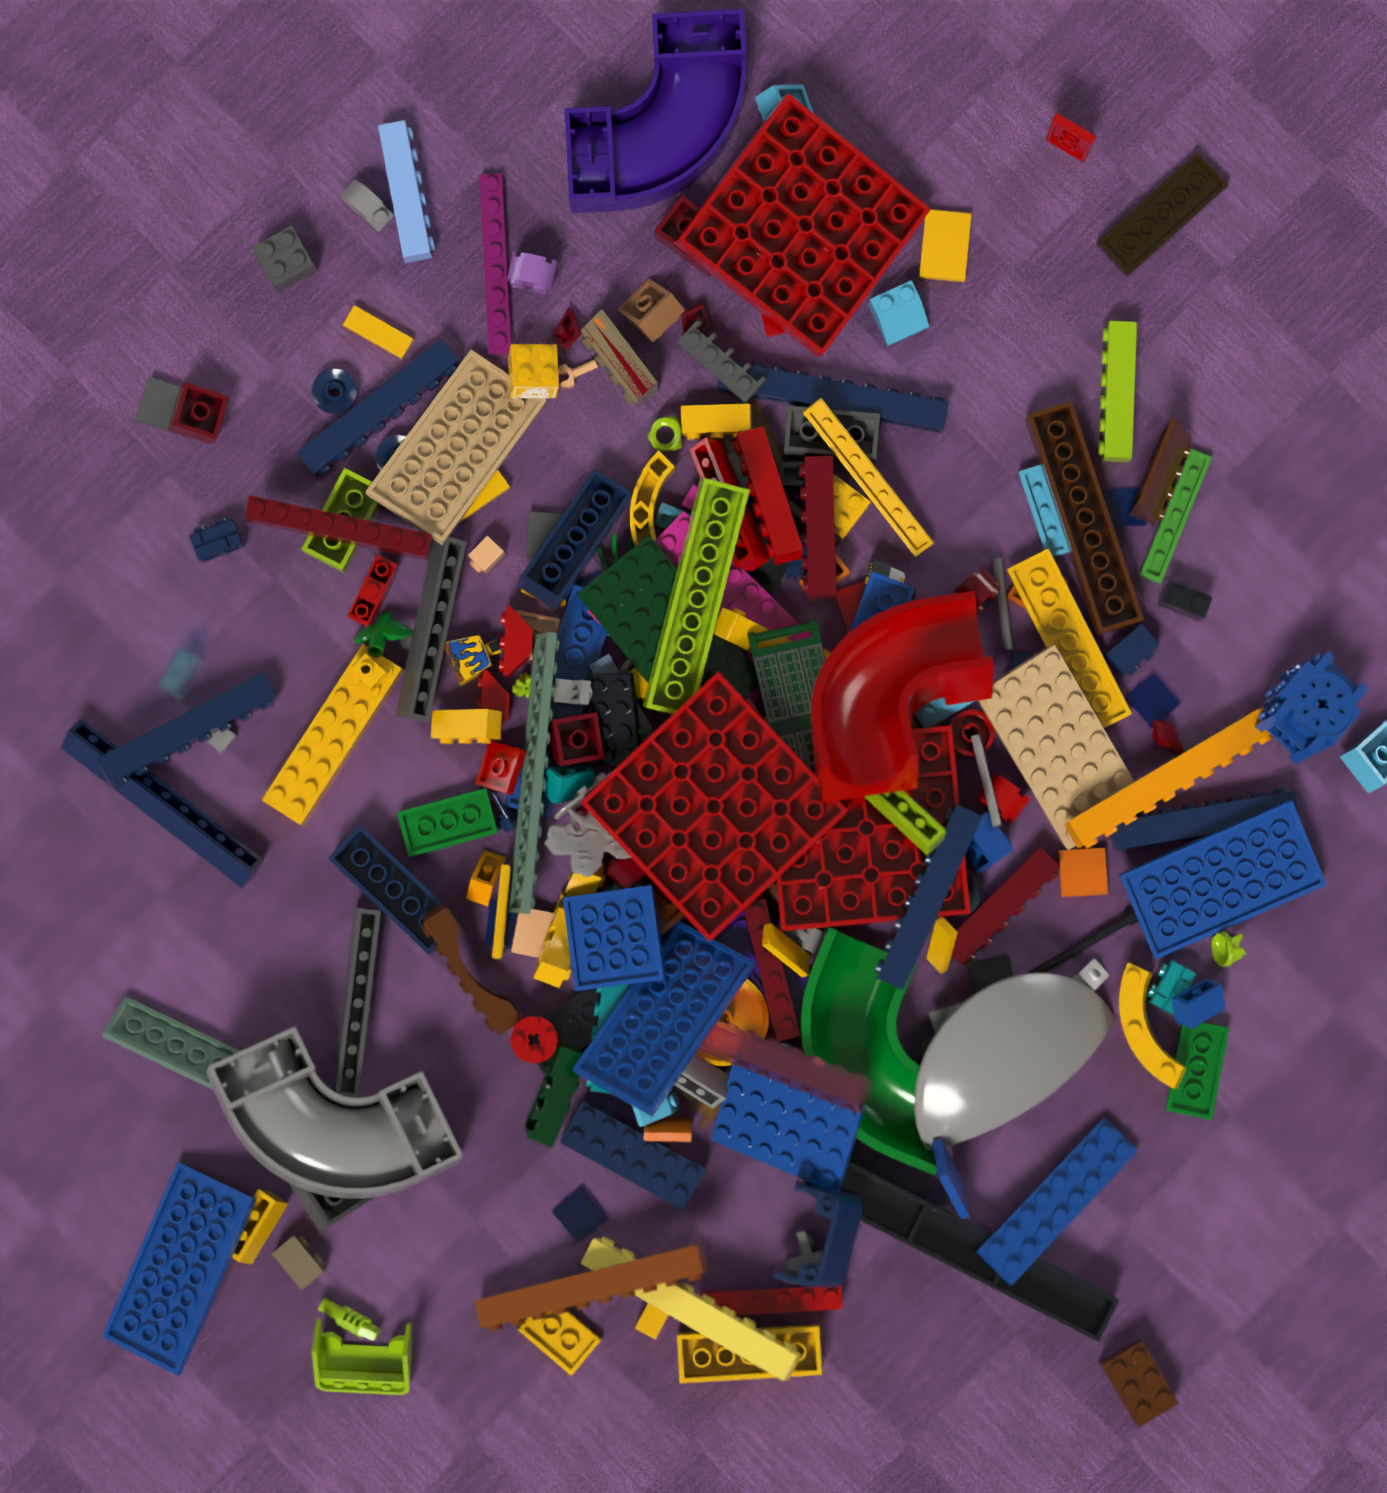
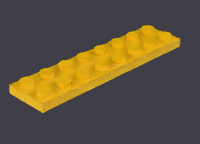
(1063, 625)

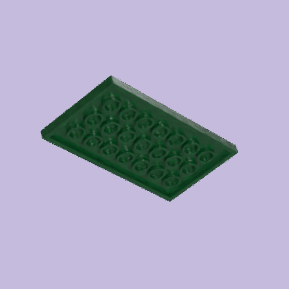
(632, 606)

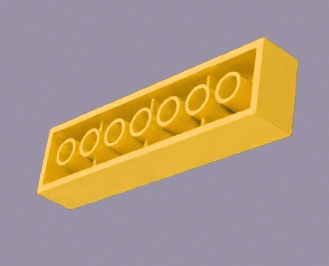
(329, 742)

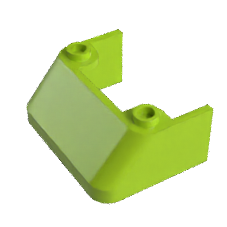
(362, 1367)

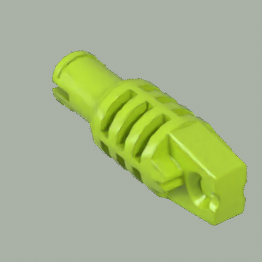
(349, 1319)

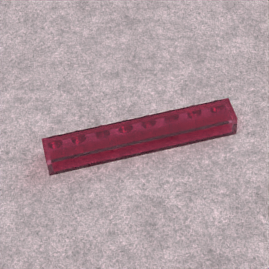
(788, 1066)

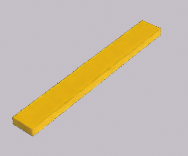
(868, 477)

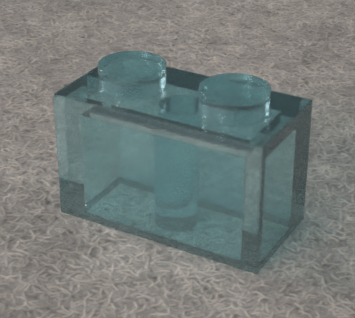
(180, 673)

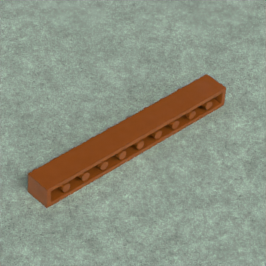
(592, 1286)

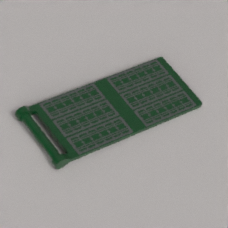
(787, 683)

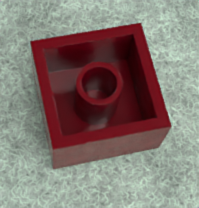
(198, 413)
(575, 739)

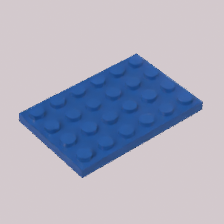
(787, 1128)

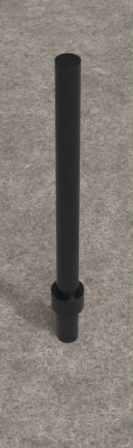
(1128, 919)

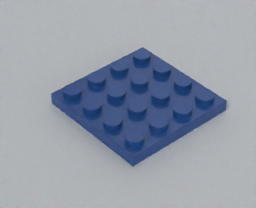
(614, 938)

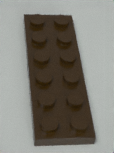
(1162, 214)

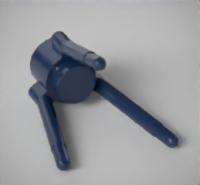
(507, 820)

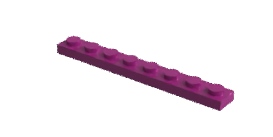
(495, 264)

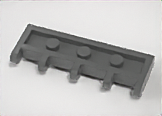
(720, 363)

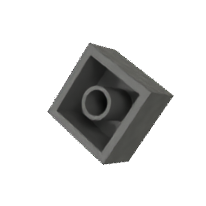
(284, 259)

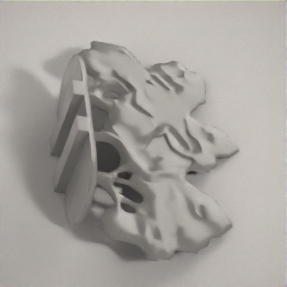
(585, 843)

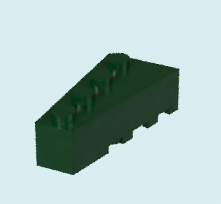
(554, 1096)

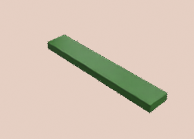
(1175, 516)

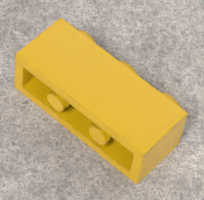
(715, 420)
(466, 726)
(259, 1225)

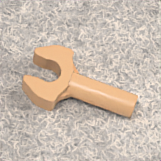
(574, 372)

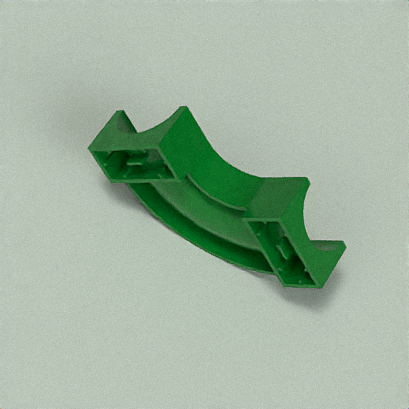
(852, 1023)

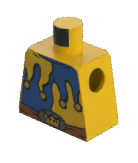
(470, 657)

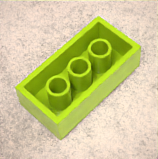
(350, 500)

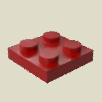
(500, 768)

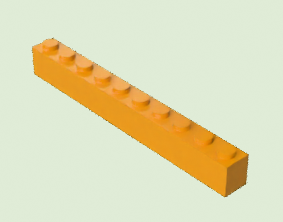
(1167, 779)

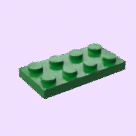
(447, 822)
(1203, 1054)

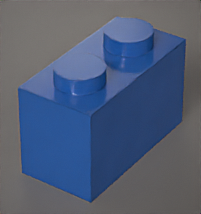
(1198, 1003)

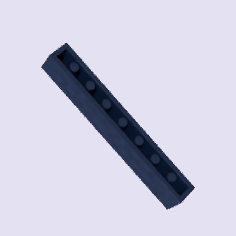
(378, 409)
(186, 730)
(1194, 821)
(928, 899)

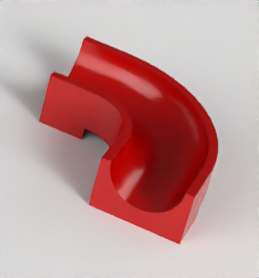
(879, 683)

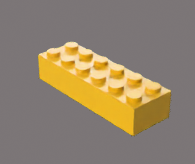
(708, 1361)

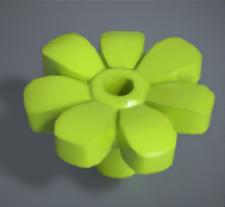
(522, 685)

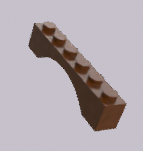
(496, 1007)

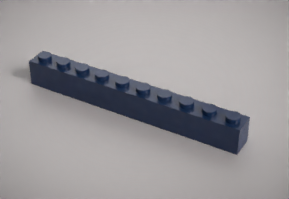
(804, 390)
(168, 809)

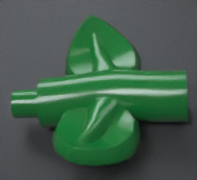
(383, 629)

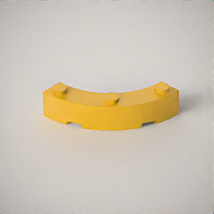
(646, 494)
(734, 628)
(555, 959)
(1138, 1029)

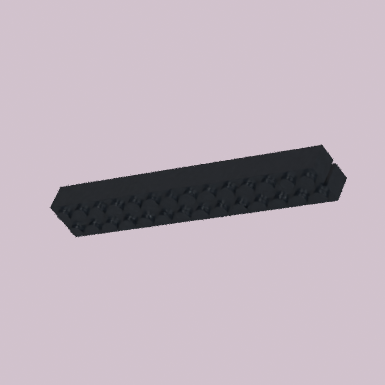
(956, 1245)

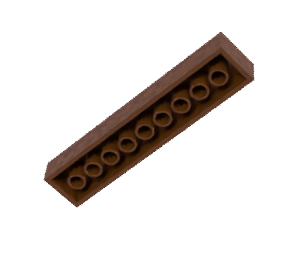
(1084, 519)

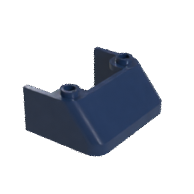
(845, 1214)

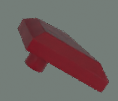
(690, 316)
(567, 330)
(1166, 736)

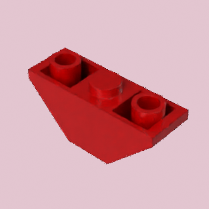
(373, 591)
(516, 642)
(493, 696)

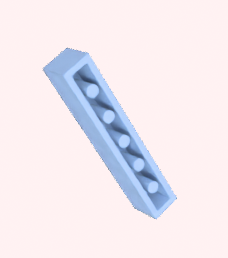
(404, 190)

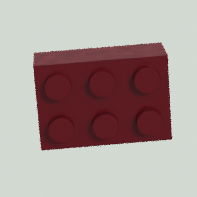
(672, 226)

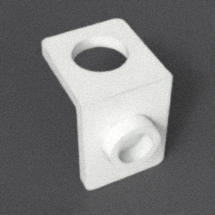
(1092, 975)

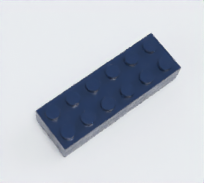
(575, 539)
(387, 884)
(631, 1157)

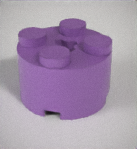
(532, 272)

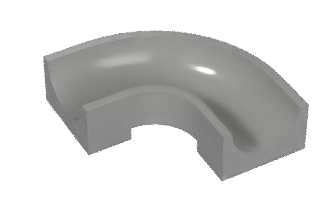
(329, 1139)

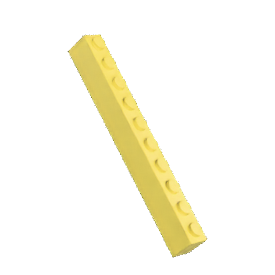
(704, 1316)

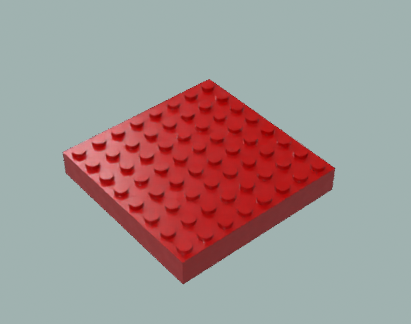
(802, 225)
(714, 806)
(866, 863)

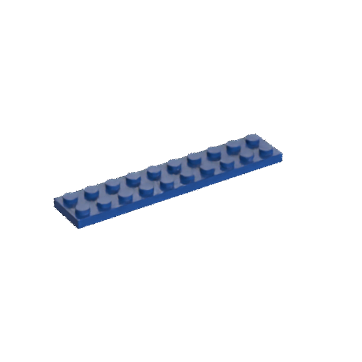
(579, 646)

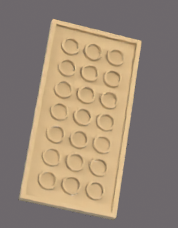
(454, 448)
(1055, 739)

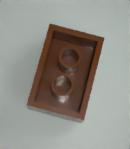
(1138, 1382)

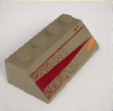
(619, 359)

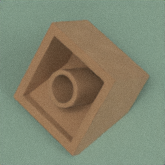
(651, 310)

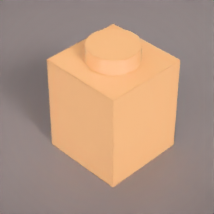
(486, 555)

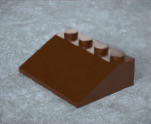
(1160, 473)

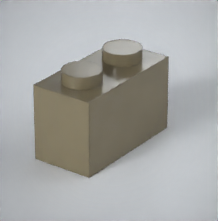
(299, 1261)

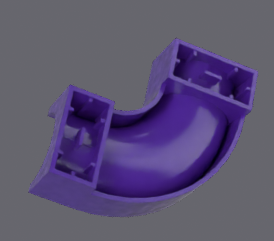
(674, 129)

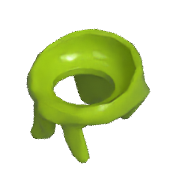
(673, 423)
(1226, 949)

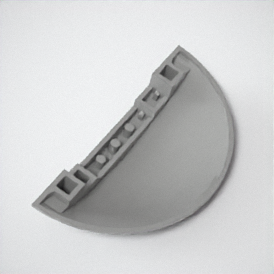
(1005, 1054)

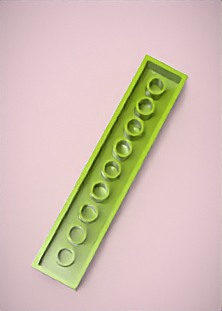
(696, 595)

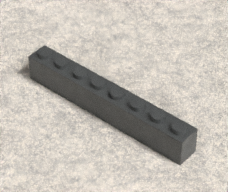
(430, 630)
(356, 1002)

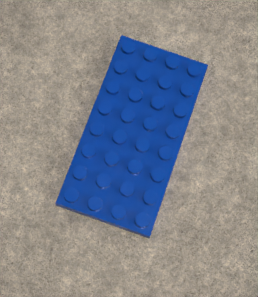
(1222, 879)
(664, 1020)
(179, 1268)

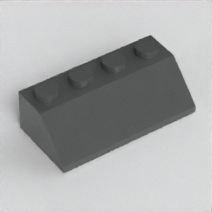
(804, 440)

